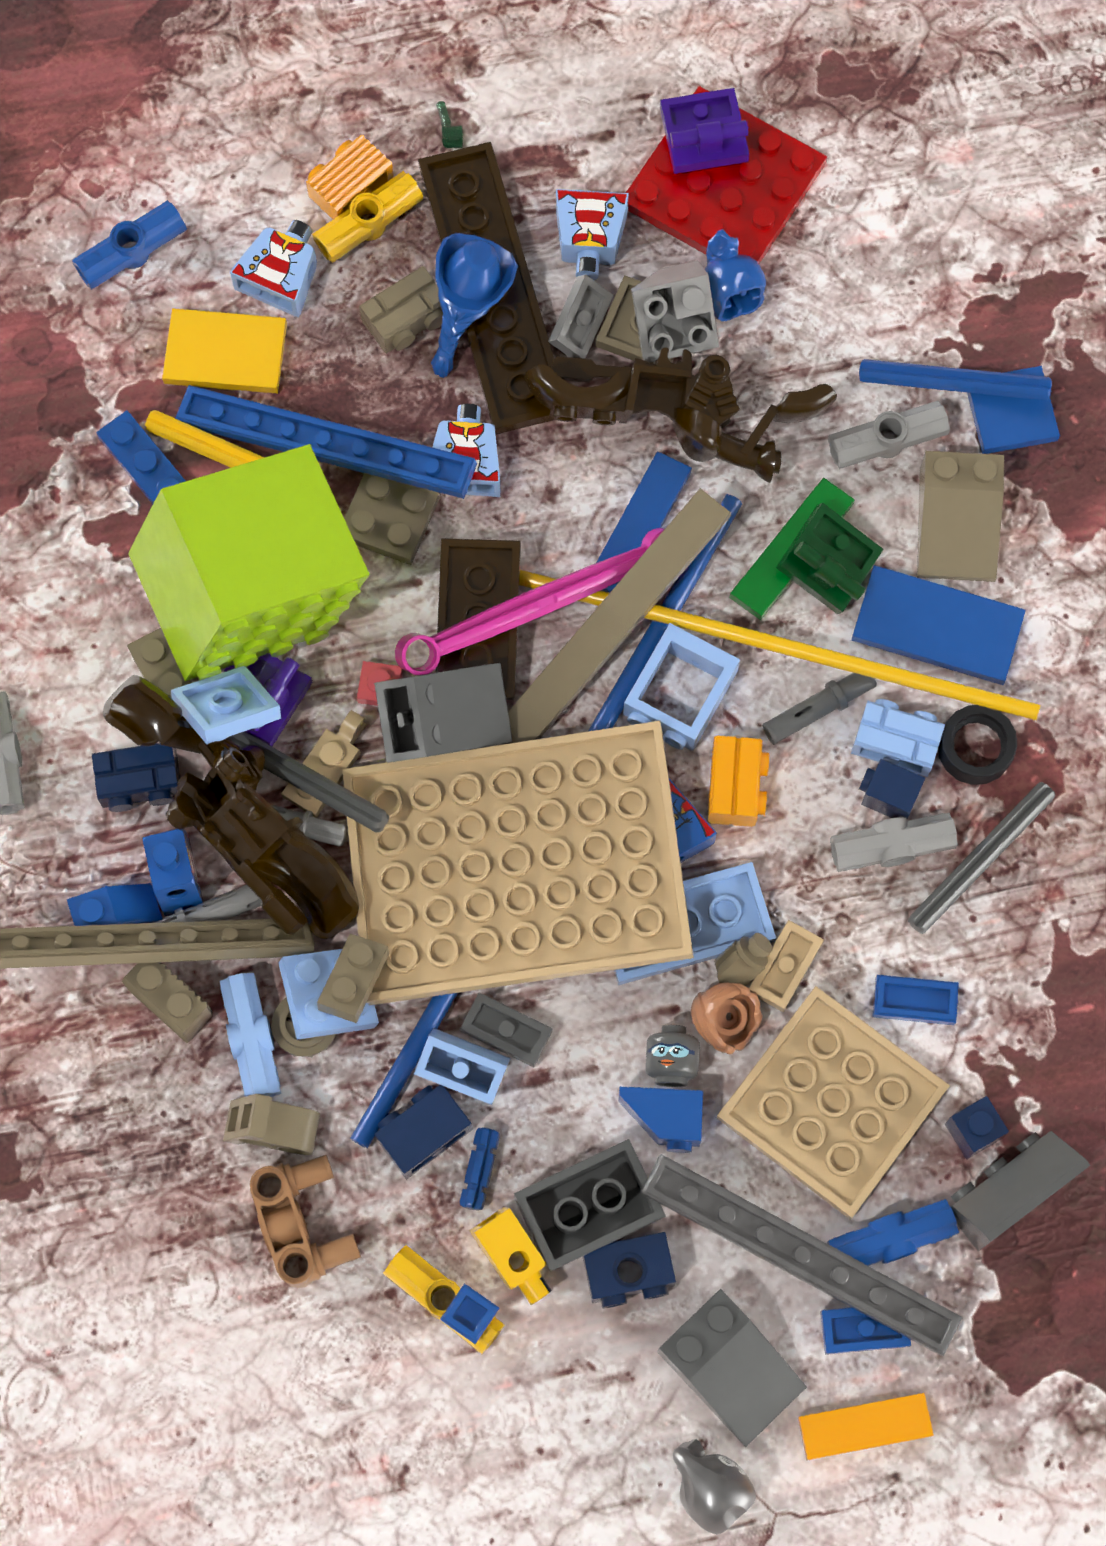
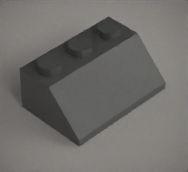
(1015, 1187)
(588, 1205)

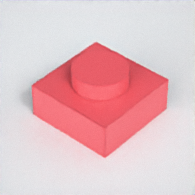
(373, 673)

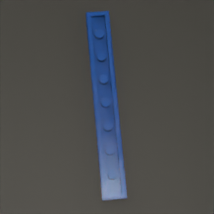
(330, 441)

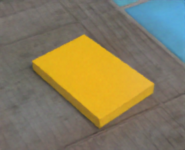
(224, 350)

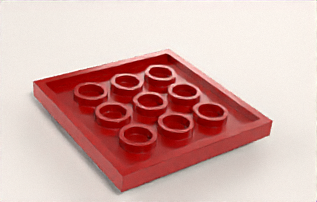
(742, 198)

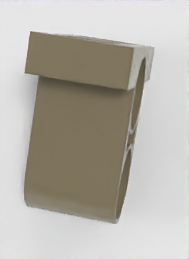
(271, 1124)

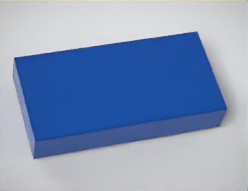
(915, 1000)

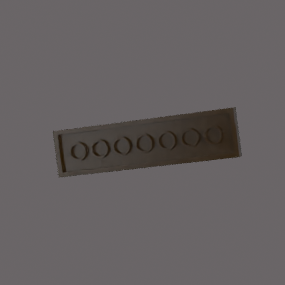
(511, 337)

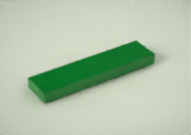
(763, 581)

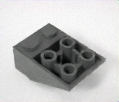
(443, 712)

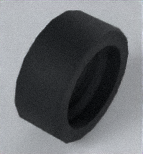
(998, 723)

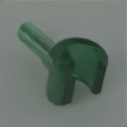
(451, 135)

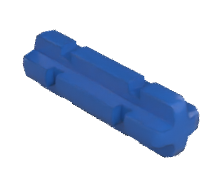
(479, 1169)

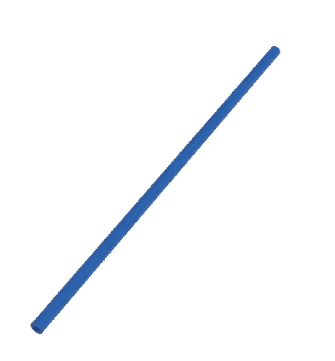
(605, 719)

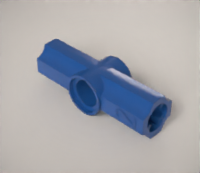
(148, 232)
(898, 1234)

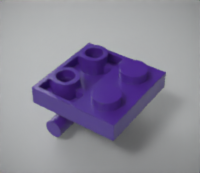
(704, 130)
(285, 685)

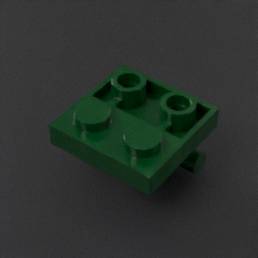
(830, 559)

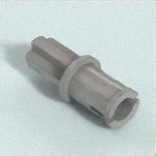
(316, 828)

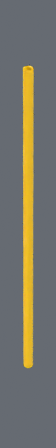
(818, 655)

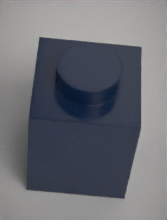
(891, 789)
(976, 1127)

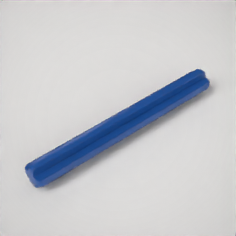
(955, 379)

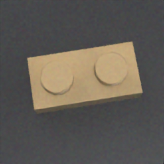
(786, 965)

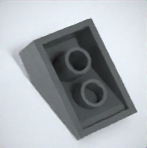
(732, 1367)

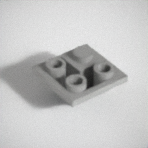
(675, 311)

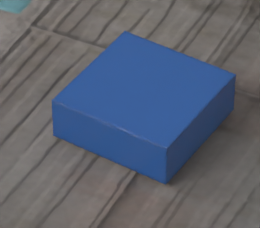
(469, 1313)

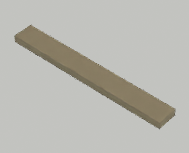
(616, 617)
(149, 943)

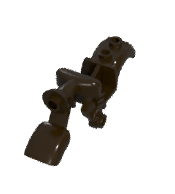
(695, 404)
(238, 819)

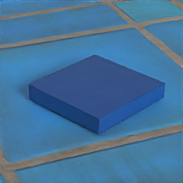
(1012, 421)

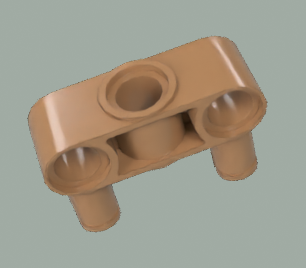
(286, 1228)

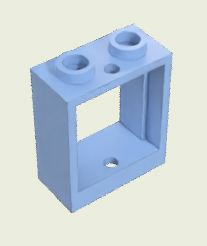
(699, 654)

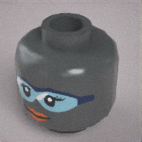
(672, 1056)

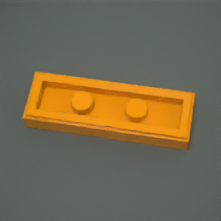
(865, 1426)

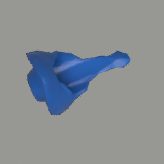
(470, 280)

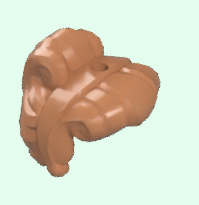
(710, 1013)

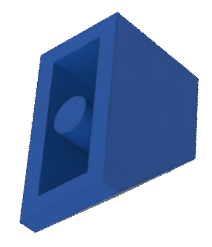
(115, 906)
(667, 1115)

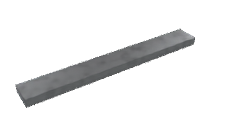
(801, 1255)

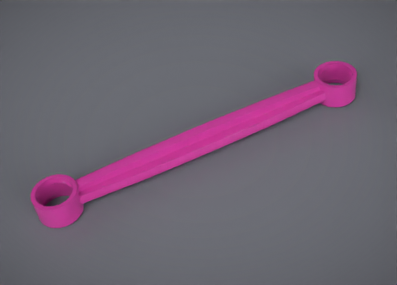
(524, 607)

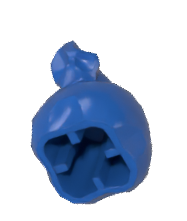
(734, 279)

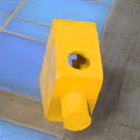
(502, 1236)

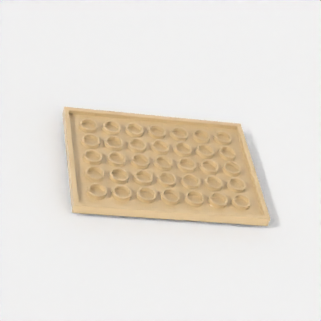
(520, 863)

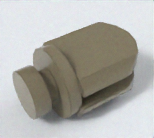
(743, 959)

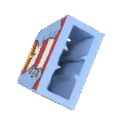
(590, 228)
(278, 268)
(476, 441)

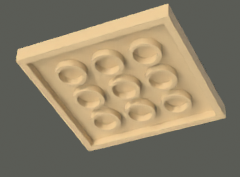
(832, 1102)

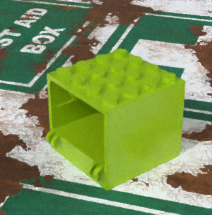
(247, 562)

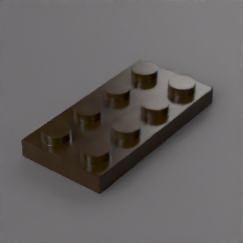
(471, 580)

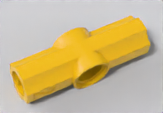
(385, 203)
(422, 1280)

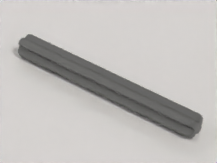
(317, 785)
(981, 857)

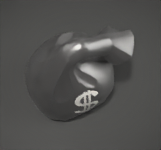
(712, 1487)

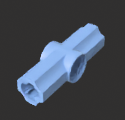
(250, 1035)

